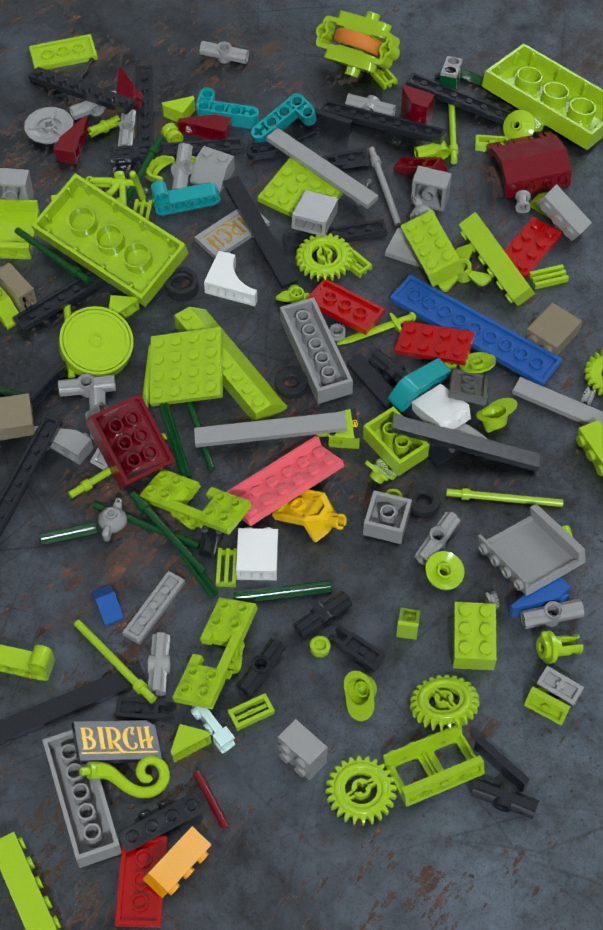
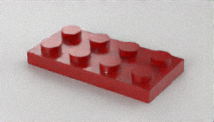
(532, 245)
(347, 306)
(434, 342)
(136, 901)

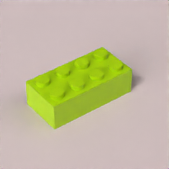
(432, 248)

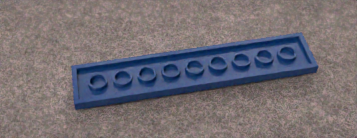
(490, 337)

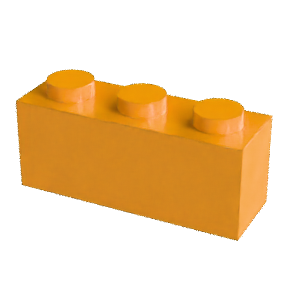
(178, 863)

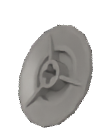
(48, 124)

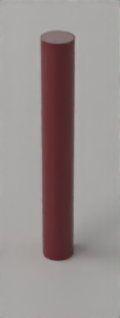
(211, 800)

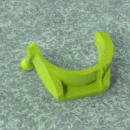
(156, 165)

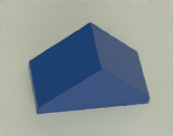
(107, 605)

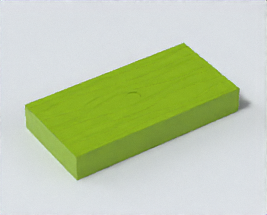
(549, 94)
(110, 239)

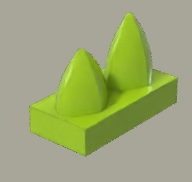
(546, 705)

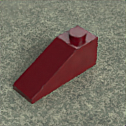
(128, 88)
(206, 126)
(72, 142)
(409, 165)

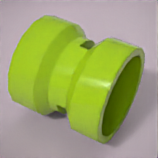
(171, 133)

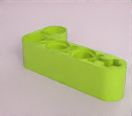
(25, 663)

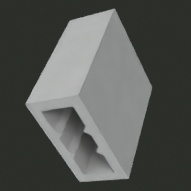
(314, 213)

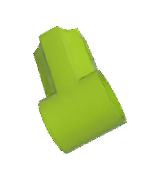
(432, 150)

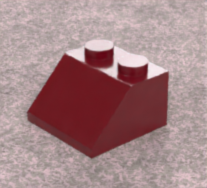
(417, 105)

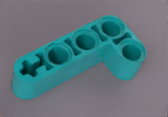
(241, 115)
(263, 128)
(184, 198)
(418, 383)

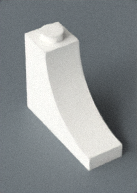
(225, 284)

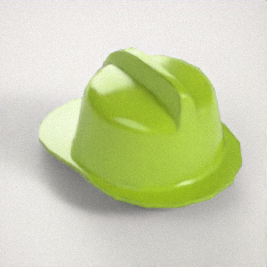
(496, 414)
(360, 695)

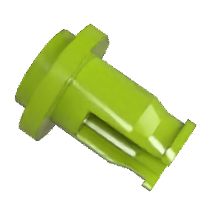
(551, 647)

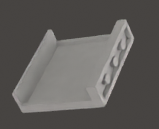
(533, 551)

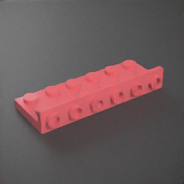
(286, 479)

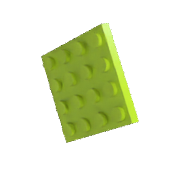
(289, 186)
(186, 366)

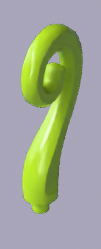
(102, 770)

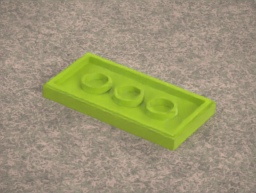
(63, 52)

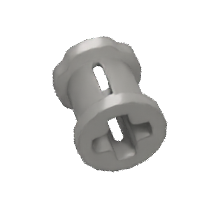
(522, 201)

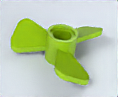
(478, 277)

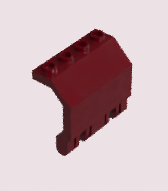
(532, 163)

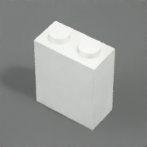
(438, 409)
(257, 554)

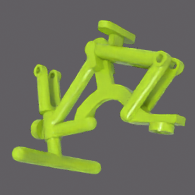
(119, 182)

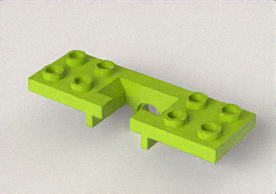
(174, 492)
(227, 628)

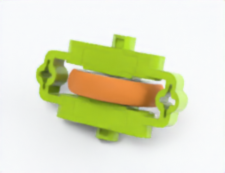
(358, 42)

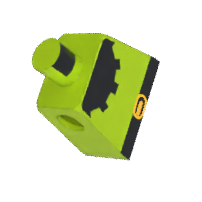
(347, 438)

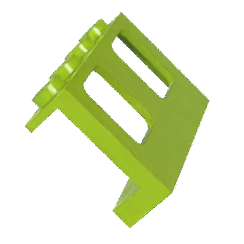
(438, 778)

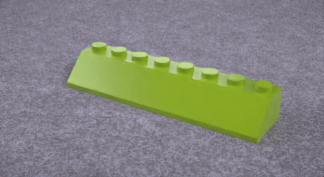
(239, 375)

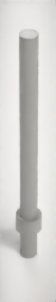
(376, 163)

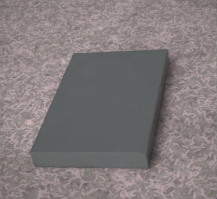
(468, 386)

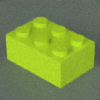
(395, 449)
(474, 636)

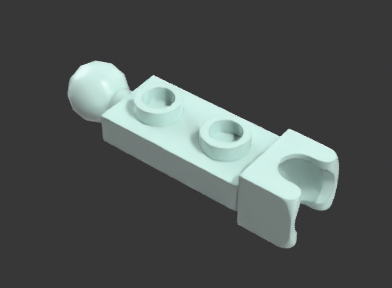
(222, 737)

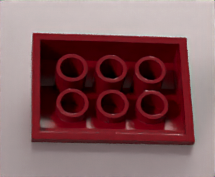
(129, 441)

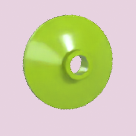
(526, 126)
(479, 362)
(450, 564)

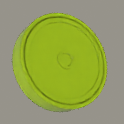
(95, 342)

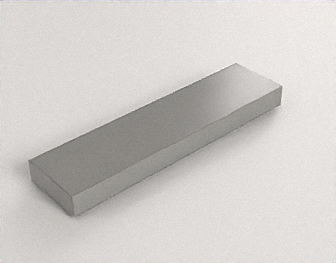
(153, 607)

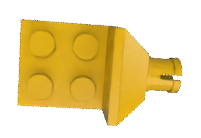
(313, 512)

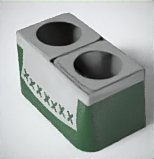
(454, 65)

